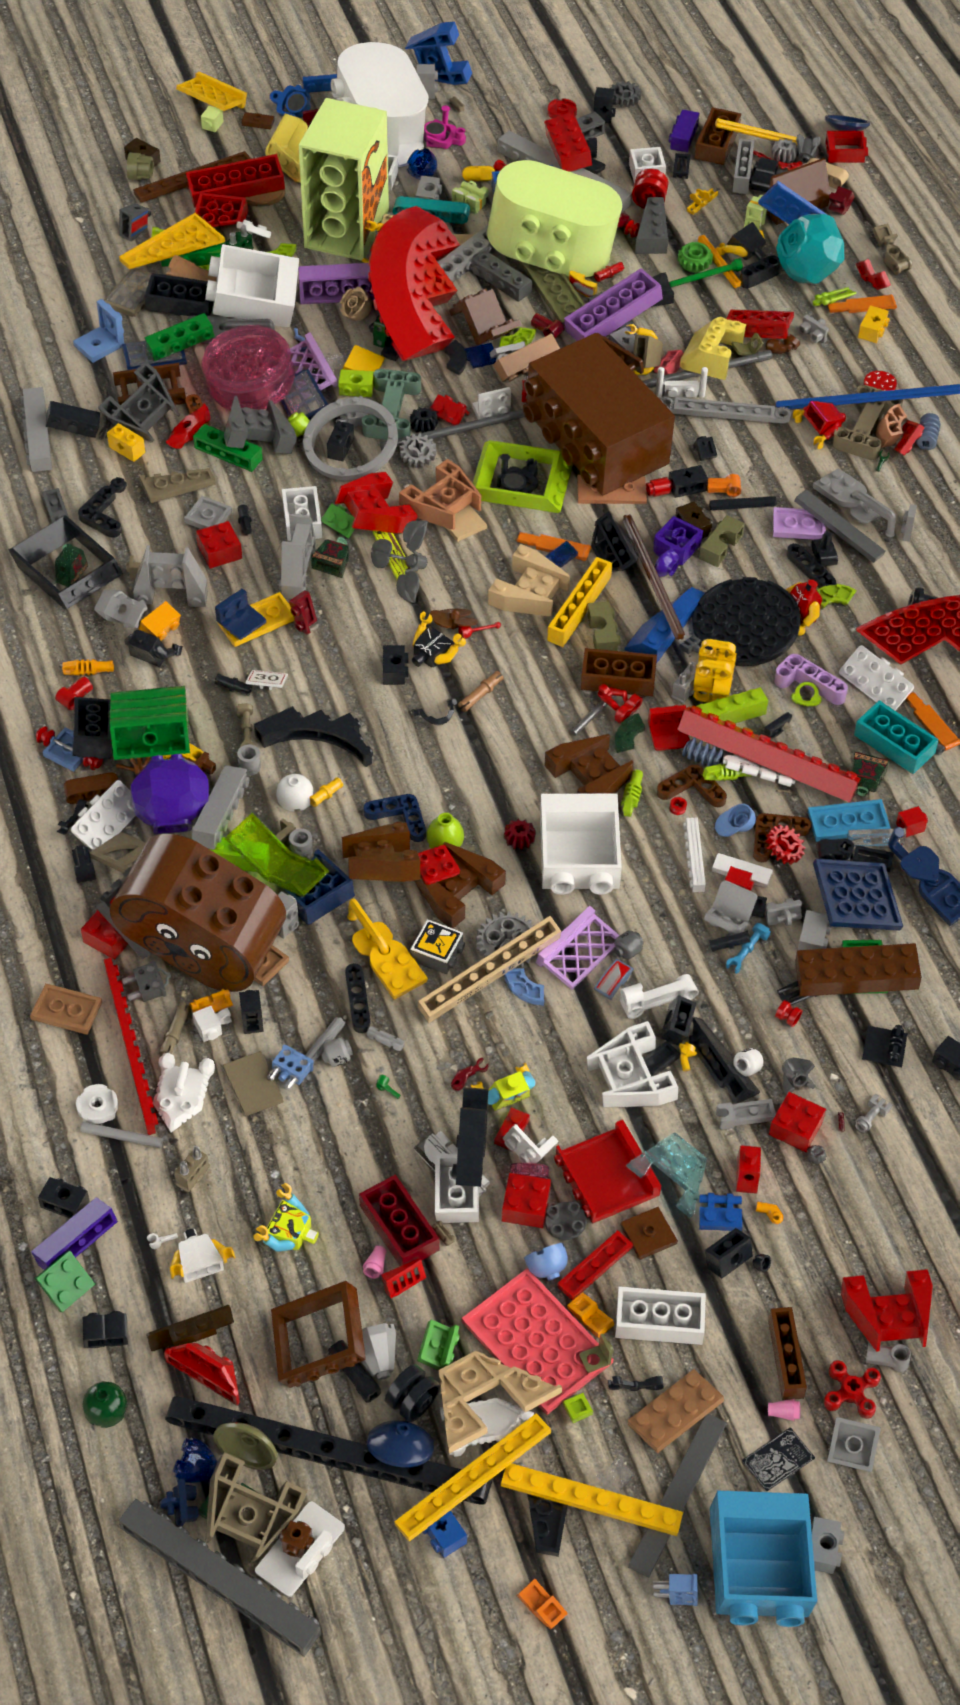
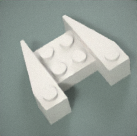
(627, 1073)

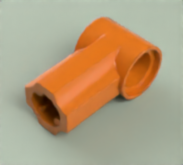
(730, 485)

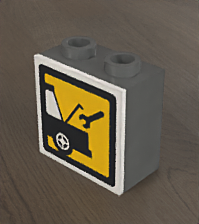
(437, 946)

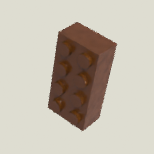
(715, 143)
(619, 670)

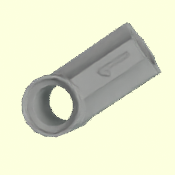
(887, 1356)

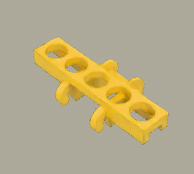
(698, 201)

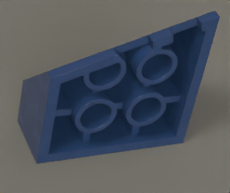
(326, 895)

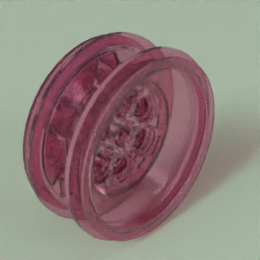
(250, 365)

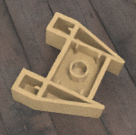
(534, 588)

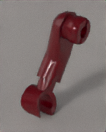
(463, 1074)

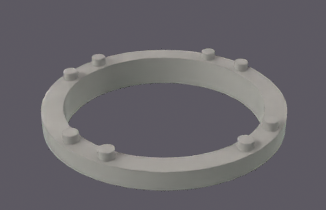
(339, 408)

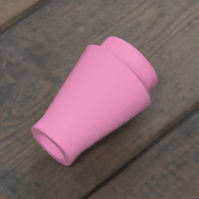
(374, 1264)
(785, 1409)

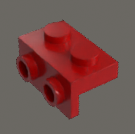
(449, 410)

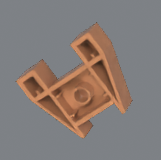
(445, 498)

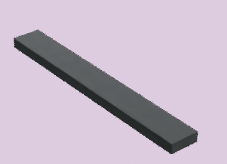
(679, 1491)

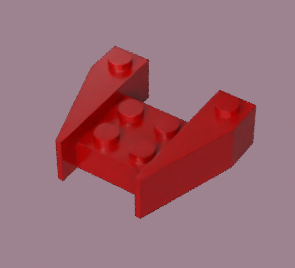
(367, 504)
(890, 1315)

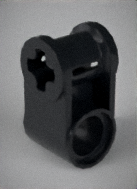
(834, 849)

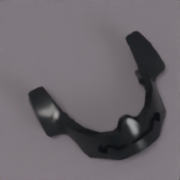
(440, 721)

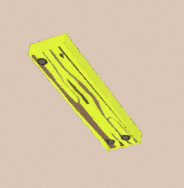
(397, 566)

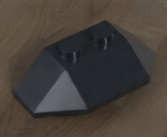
(612, 543)

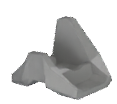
(112, 600)

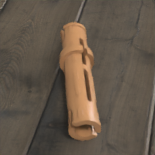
(485, 687)

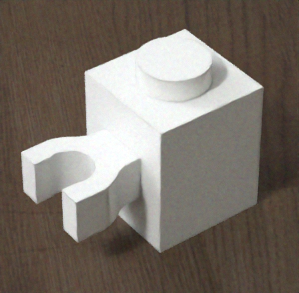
(209, 1023)

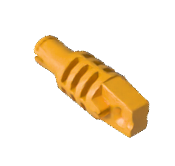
(87, 667)

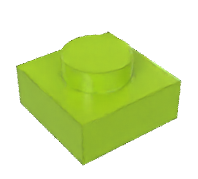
(577, 1408)

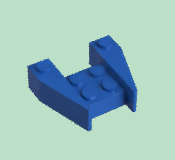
(431, 49)

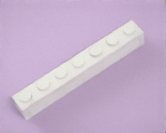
(694, 854)

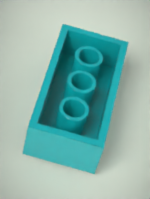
(896, 737)

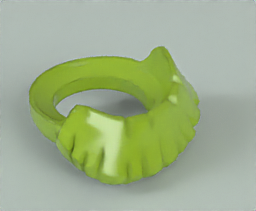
(815, 700)

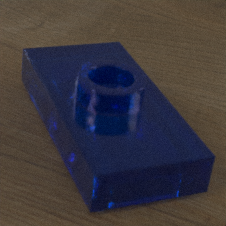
(562, 554)

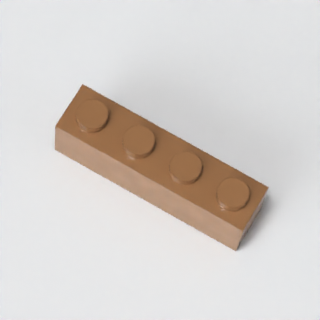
(518, 361)

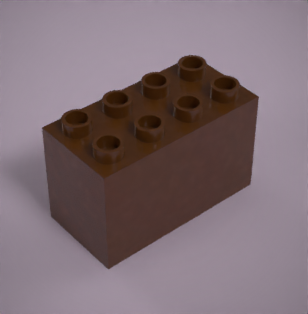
(598, 414)

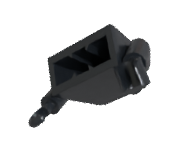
(150, 648)

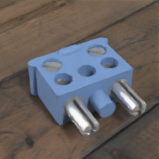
(290, 1065)
(680, 1588)

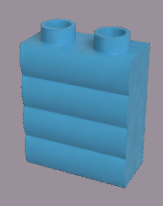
(763, 1557)

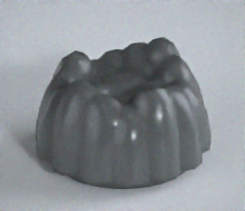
(816, 1154)

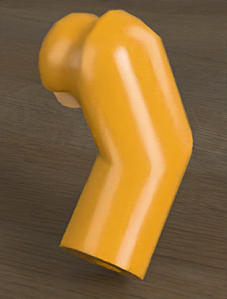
(771, 1211)

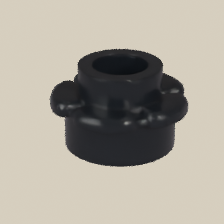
(119, 484)

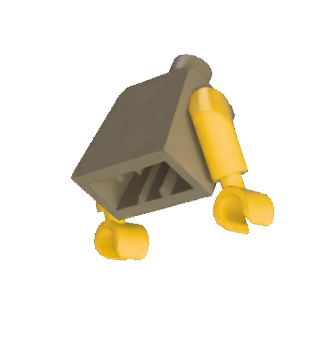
(647, 348)

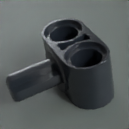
(824, 550)

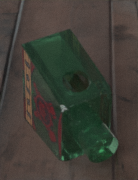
(331, 557)
(70, 565)
(870, 770)

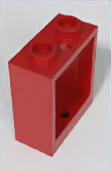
(849, 138)

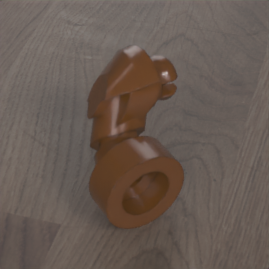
(778, 347)

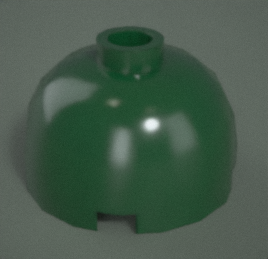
(104, 1404)

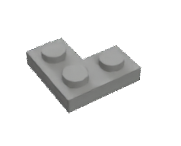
(907, 527)

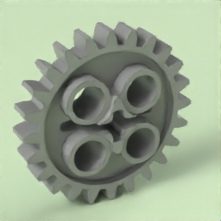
(497, 930)

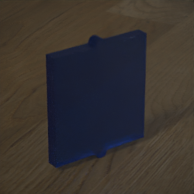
(480, 355)

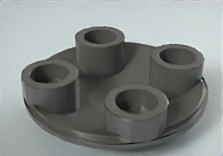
(565, 1220)

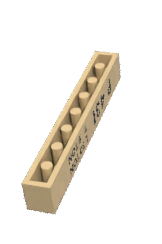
(489, 969)

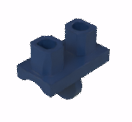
(177, 1503)

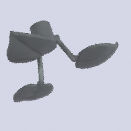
(413, 535)

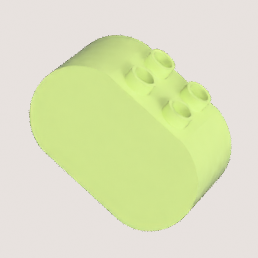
(553, 218)

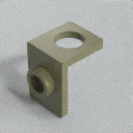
(748, 349)
(603, 1351)

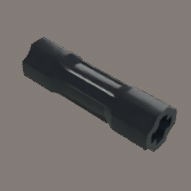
(359, 1377)

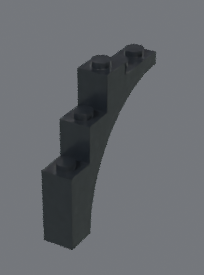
(317, 726)

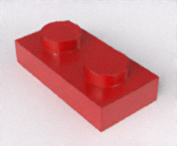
(513, 1117)

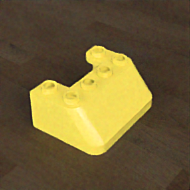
(286, 144)
(704, 348)

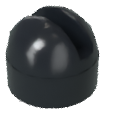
(762, 1262)

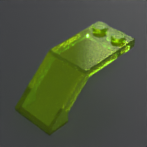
(273, 858)

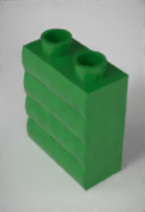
(149, 722)

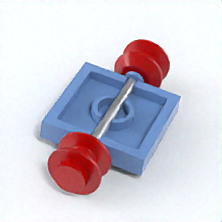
(61, 747)

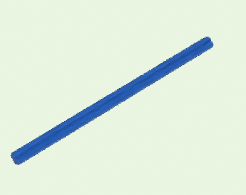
(873, 396)

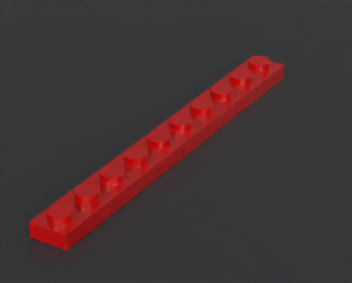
(132, 1051)

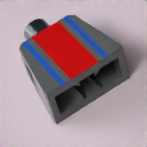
(133, 221)

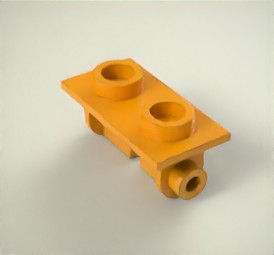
(217, 1000)

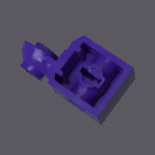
(675, 545)

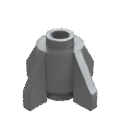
(807, 148)
(796, 1073)

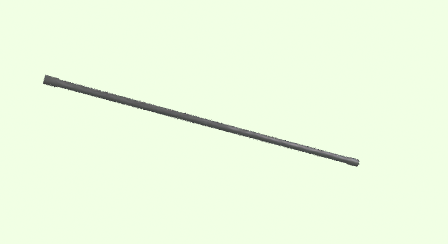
(757, 357)

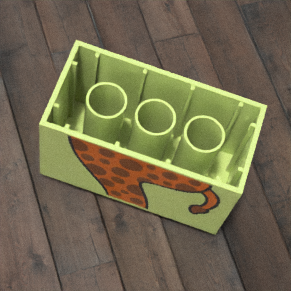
(344, 178)

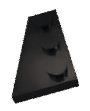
(547, 1524)

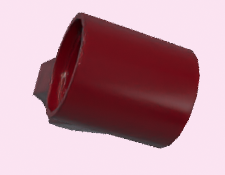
(547, 326)

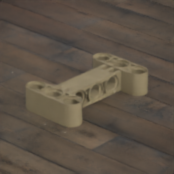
(860, 439)

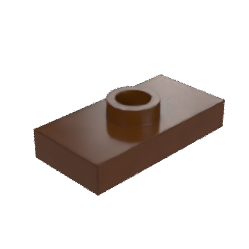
(258, 120)

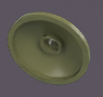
(246, 1444)

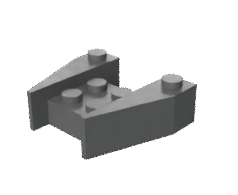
(143, 406)
(259, 425)

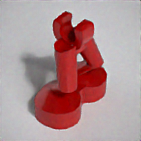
(627, 709)

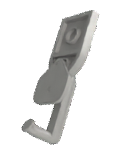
(852, 494)

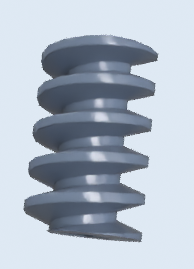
(930, 433)
(702, 753)

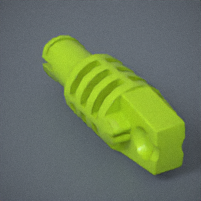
(720, 773)
(632, 793)

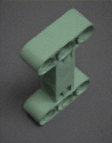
(394, 385)

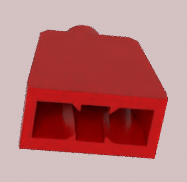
(748, 1163)

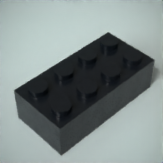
(177, 295)
(91, 728)

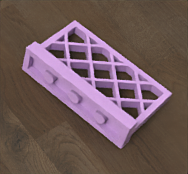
(324, 371)
(569, 935)

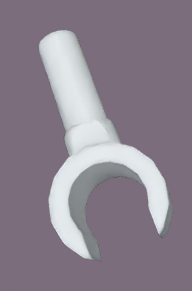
(151, 1237)

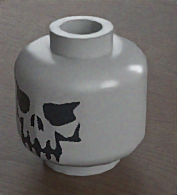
(337, 1052)

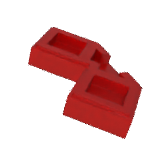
(867, 273)

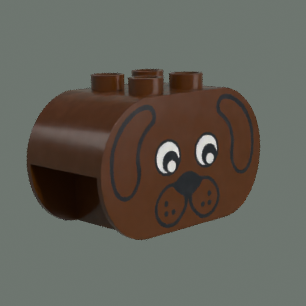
(198, 912)

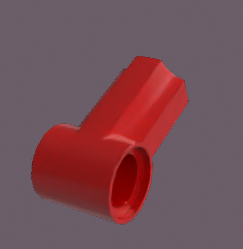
(78, 689)

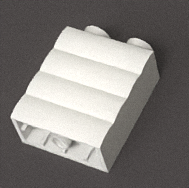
(253, 285)
(580, 842)

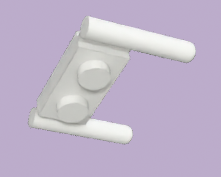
(681, 389)

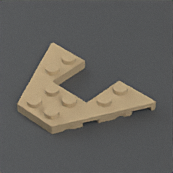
(474, 1376)

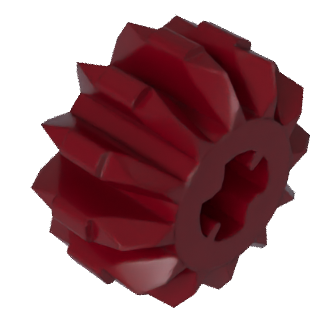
(519, 834)

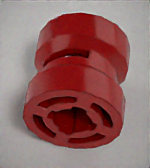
(788, 1013)

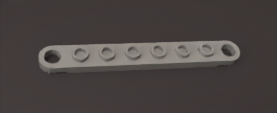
(727, 410)

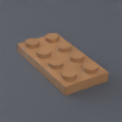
(675, 1410)

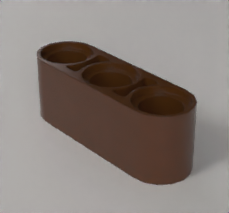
(88, 787)

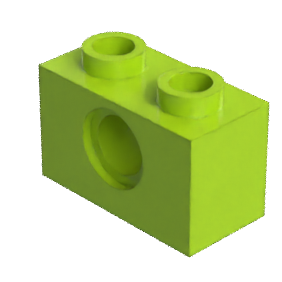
(356, 383)

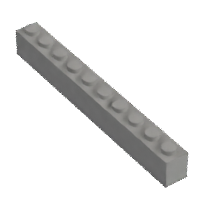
(523, 149)

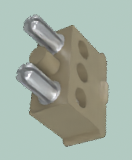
(191, 1169)

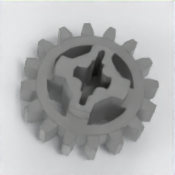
(418, 450)

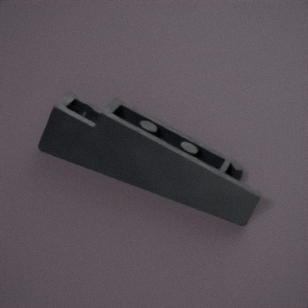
(720, 1062)

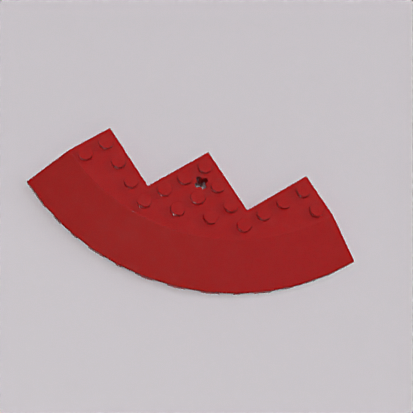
(411, 281)
(915, 628)

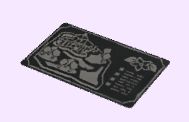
(778, 1459)

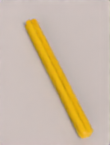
(753, 131)

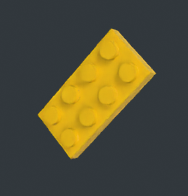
(276, 612)

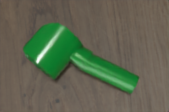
(382, 1084)

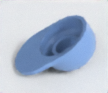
(736, 819)

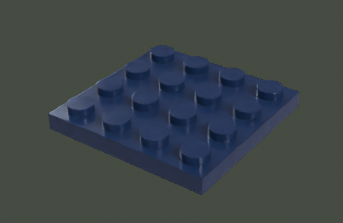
(857, 894)

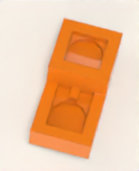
(541, 1604)

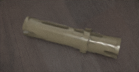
(172, 1037)

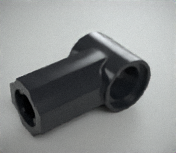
(83, 867)

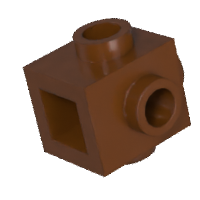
(296, 1539)

